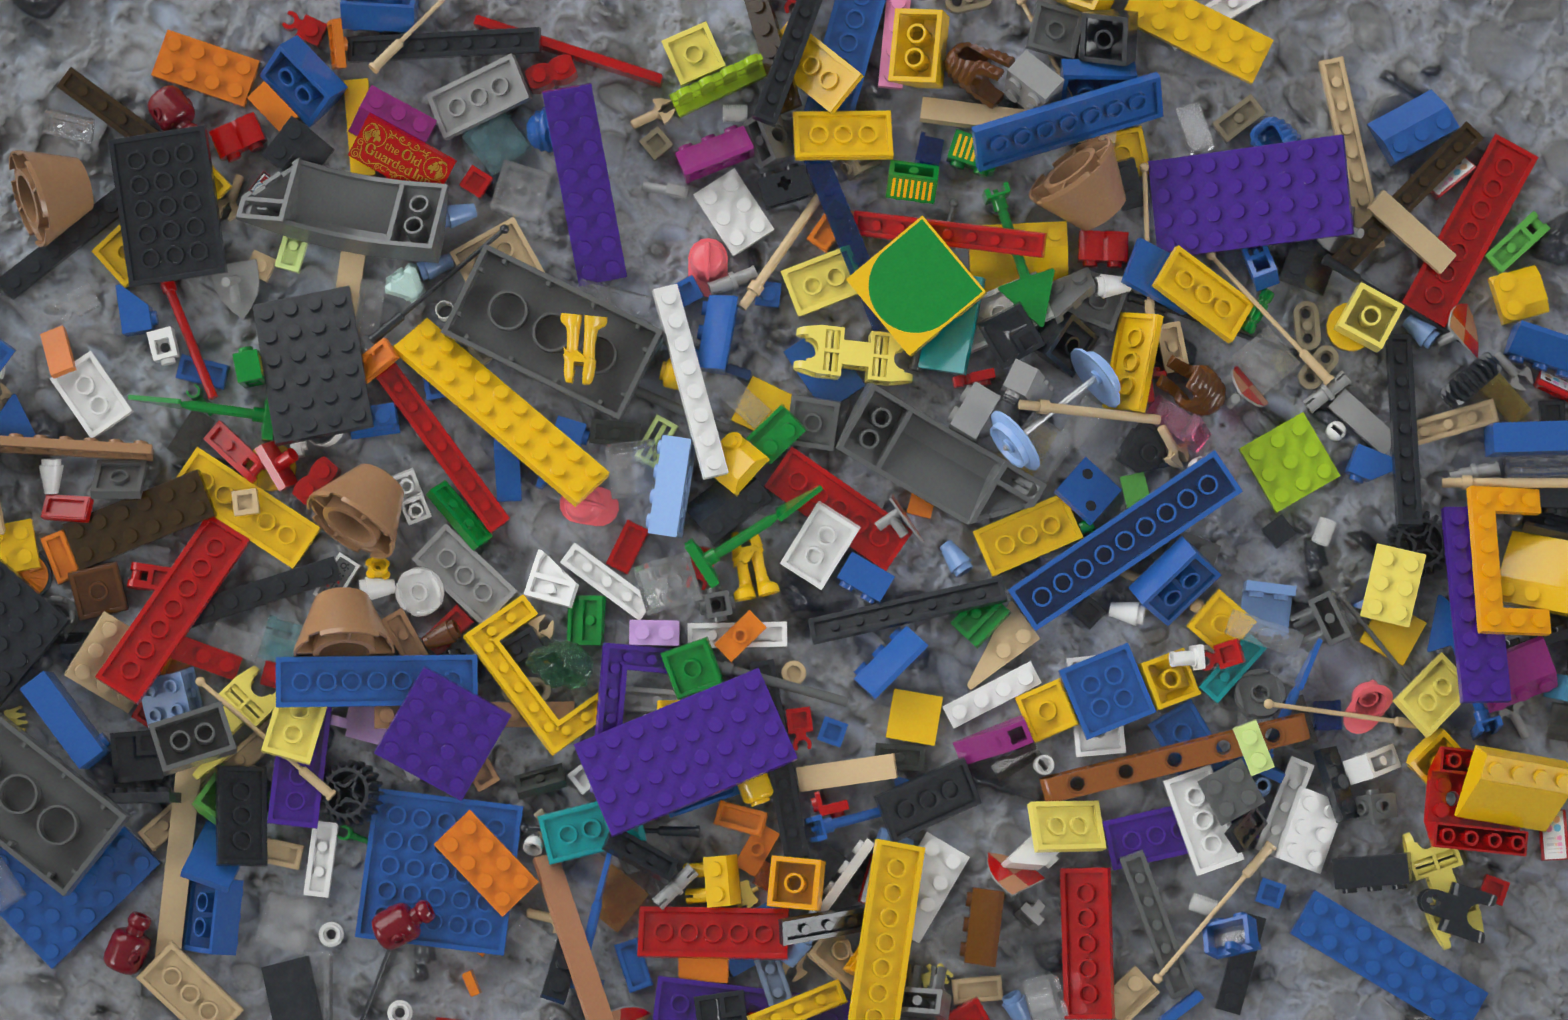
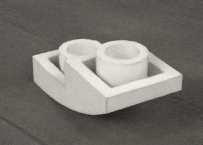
(414, 502)

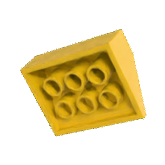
(1000, 267)
(1513, 788)

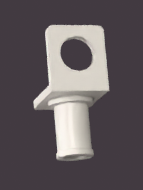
(1194, 657)

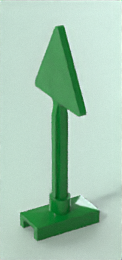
(1030, 290)
(256, 414)
(705, 560)

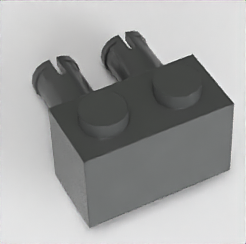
(1330, 617)
(926, 1002)

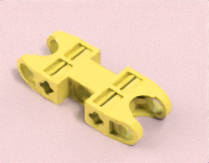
(835, 353)
(253, 707)
(1438, 876)

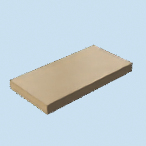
(187, 987)

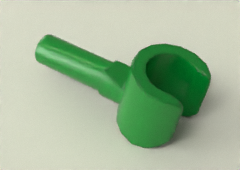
(198, 397)
(1085, 528)
(352, 835)

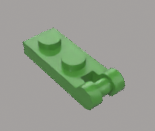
(1516, 243)

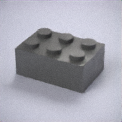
(192, 738)

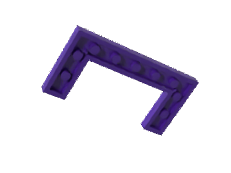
(613, 674)

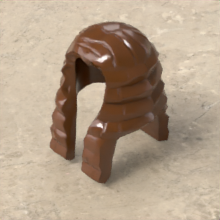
(972, 68)
(1203, 383)

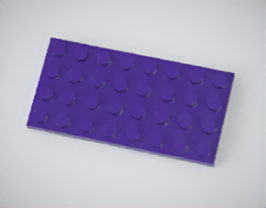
(1252, 196)
(685, 752)

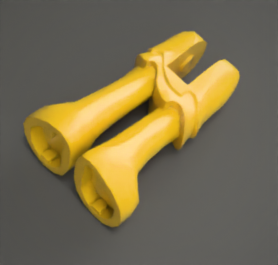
(573, 356)
(741, 557)

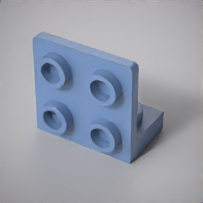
(1268, 601)
(172, 695)

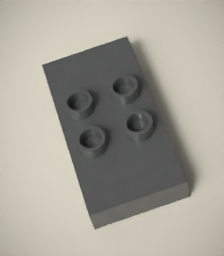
(515, 319)
(50, 812)

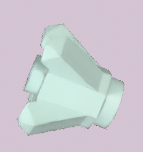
(405, 283)

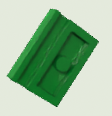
(776, 433)
(587, 620)
(980, 623)

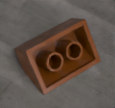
(982, 926)

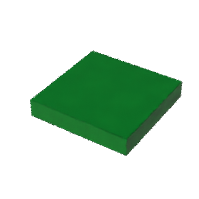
(692, 667)

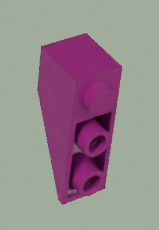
(994, 740)

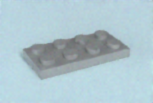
(479, 96)
(465, 574)

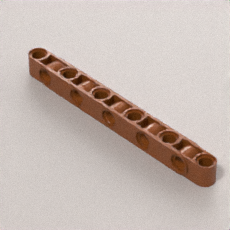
(1154, 762)

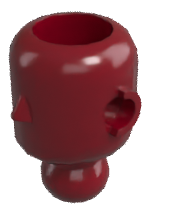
(171, 108)
(401, 923)
(129, 945)

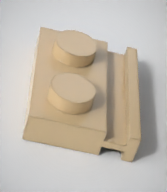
(1132, 994)

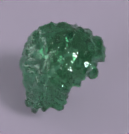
(561, 664)

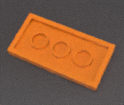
(206, 68)
(486, 863)

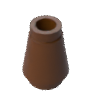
(442, 635)

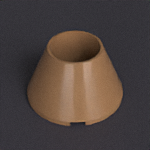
(1083, 185)
(49, 192)
(360, 510)
(343, 625)

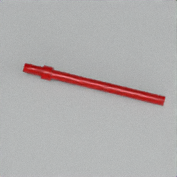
(170, 289)

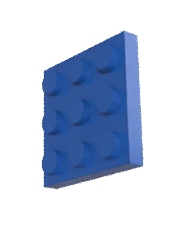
(1107, 691)

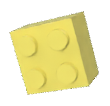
(1369, 317)

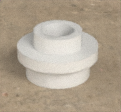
(323, 934)
(400, 1004)

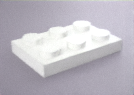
(733, 212)
(92, 396)
(820, 545)
(1308, 831)

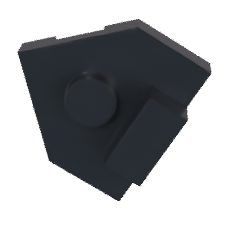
(1143, 449)

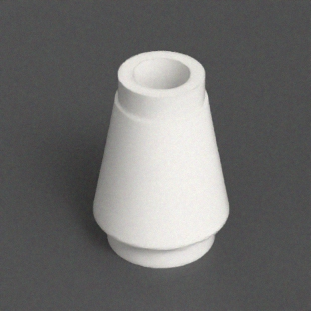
(1109, 286)
(51, 474)
(377, 587)
(1128, 612)

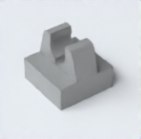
(1030, 914)

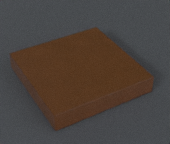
(98, 590)

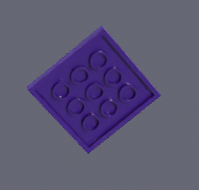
(442, 733)

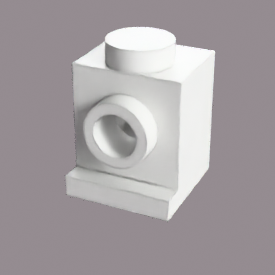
(156, 341)

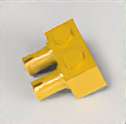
(721, 881)

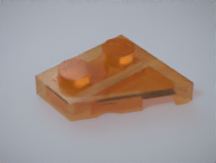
(620, 899)

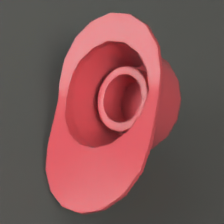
(707, 263)
(594, 510)
(1367, 699)

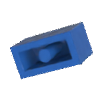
(865, 578)

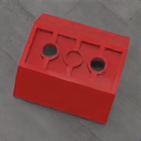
(1452, 832)

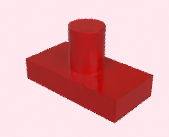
(278, 464)

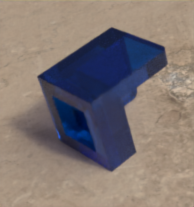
(929, 150)
(1326, 722)

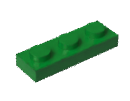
(459, 515)

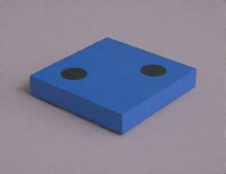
(1087, 491)

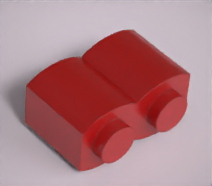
(557, 72)
(238, 136)
(1103, 247)
(320, 474)

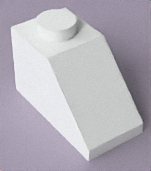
(1371, 764)
(1027, 859)

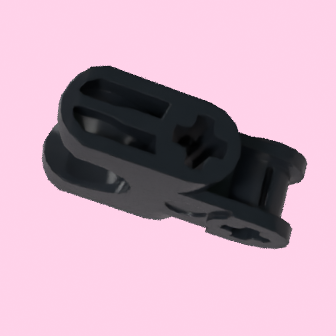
(1454, 907)

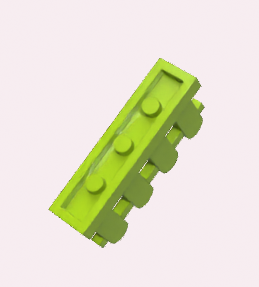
(718, 85)

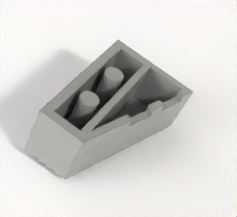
(1026, 384)

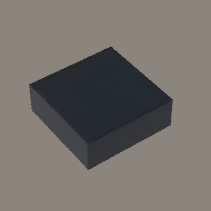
(1552, 410)
(1278, 531)
(1088, 612)

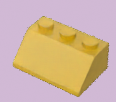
(919, 47)

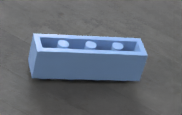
(672, 486)

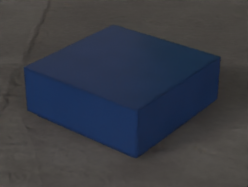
(739, 373)

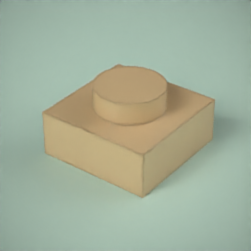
(265, 265)
(245, 502)

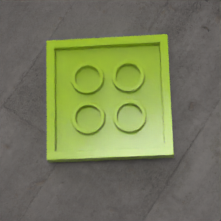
(1289, 462)

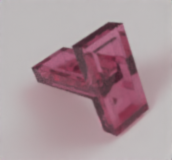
(1181, 424)

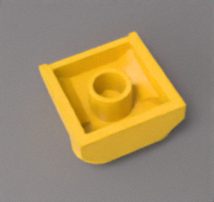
(1518, 294)
(742, 462)
(1166, 683)
(1423, 754)

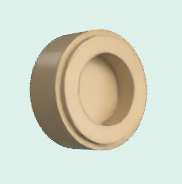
(794, 672)

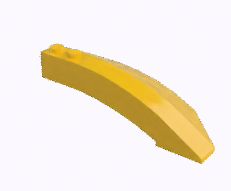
(1535, 573)

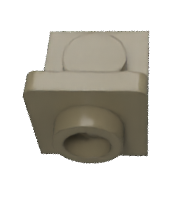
(853, 168)

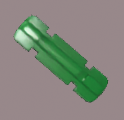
(1255, 315)

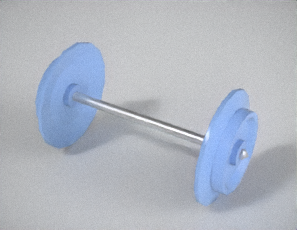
(1096, 377)

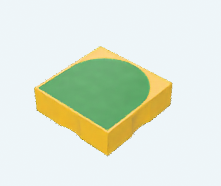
(916, 286)

